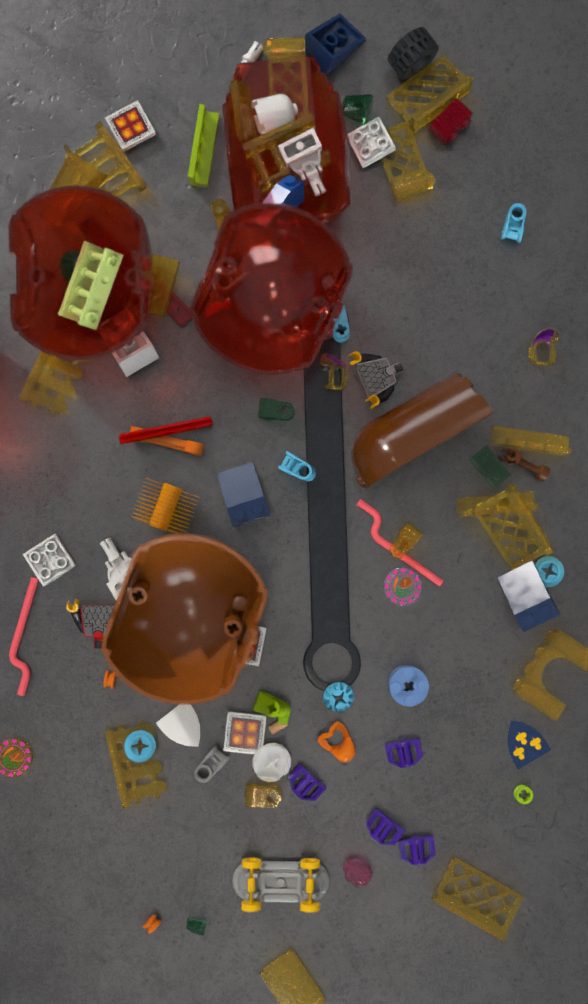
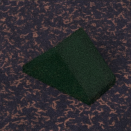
(357, 107)

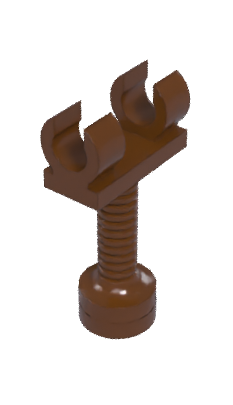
(516, 458)

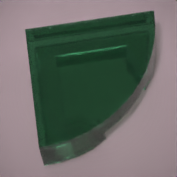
(196, 926)

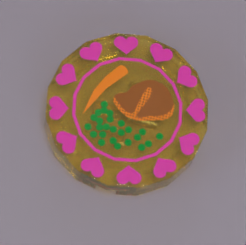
(15, 757)

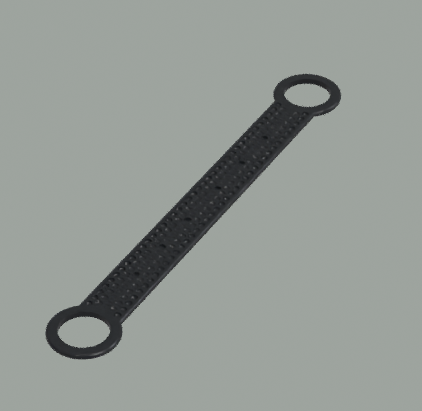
(327, 515)

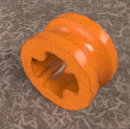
(109, 679)
(152, 923)

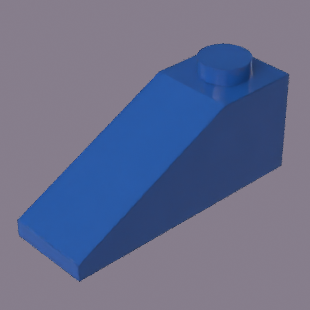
(287, 191)

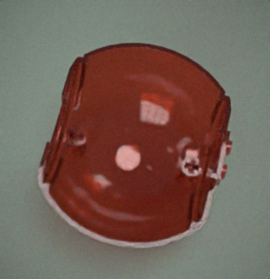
(61, 223)
(266, 302)

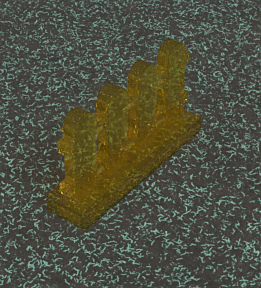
(46, 380)
(133, 773)

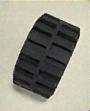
(413, 53)

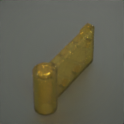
(287, 50)
(415, 180)

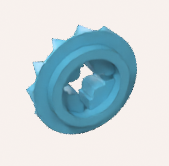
(556, 567)
(337, 689)
(133, 753)

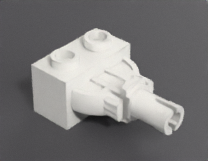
(302, 155)
(116, 573)

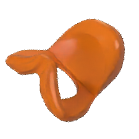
(345, 750)

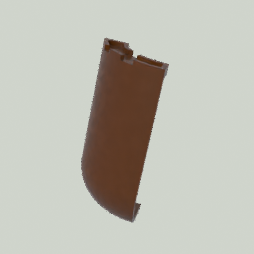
(416, 427)

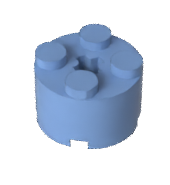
(419, 685)

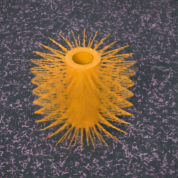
(164, 508)

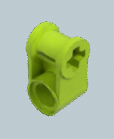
(271, 706)

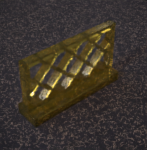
(442, 100)
(527, 518)
(469, 914)

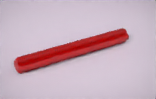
(165, 430)

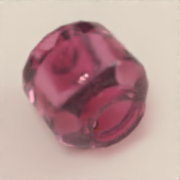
(357, 872)

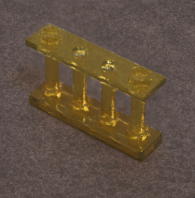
(270, 141)
(113, 150)

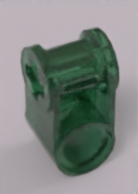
(271, 409)

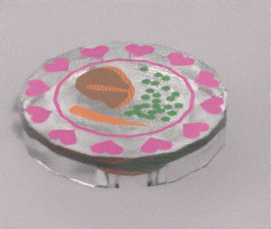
(402, 586)

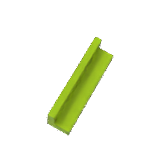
(203, 147)

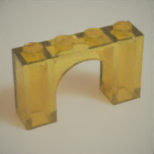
(531, 687)

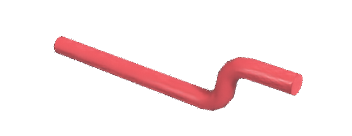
(384, 543)
(18, 635)

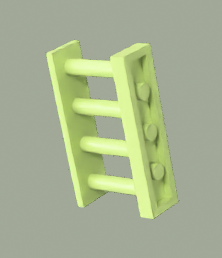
(80, 283)

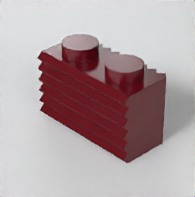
(450, 121)

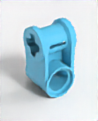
(513, 226)
(341, 323)
(294, 466)

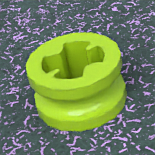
(518, 789)

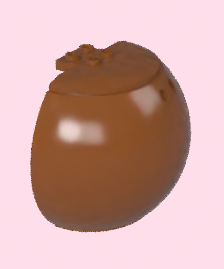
(184, 619)

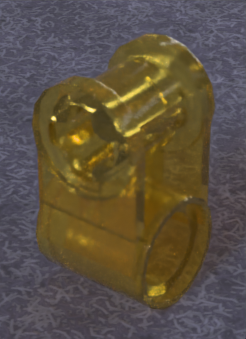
(219, 217)
(405, 540)
(258, 796)

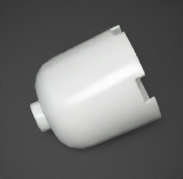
(273, 112)

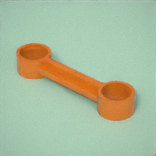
(175, 443)

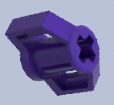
(404, 746)
(306, 784)
(385, 820)
(413, 841)

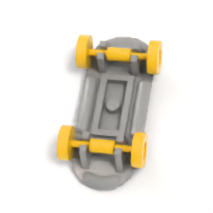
(280, 882)

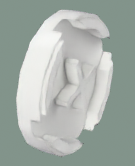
(271, 762)

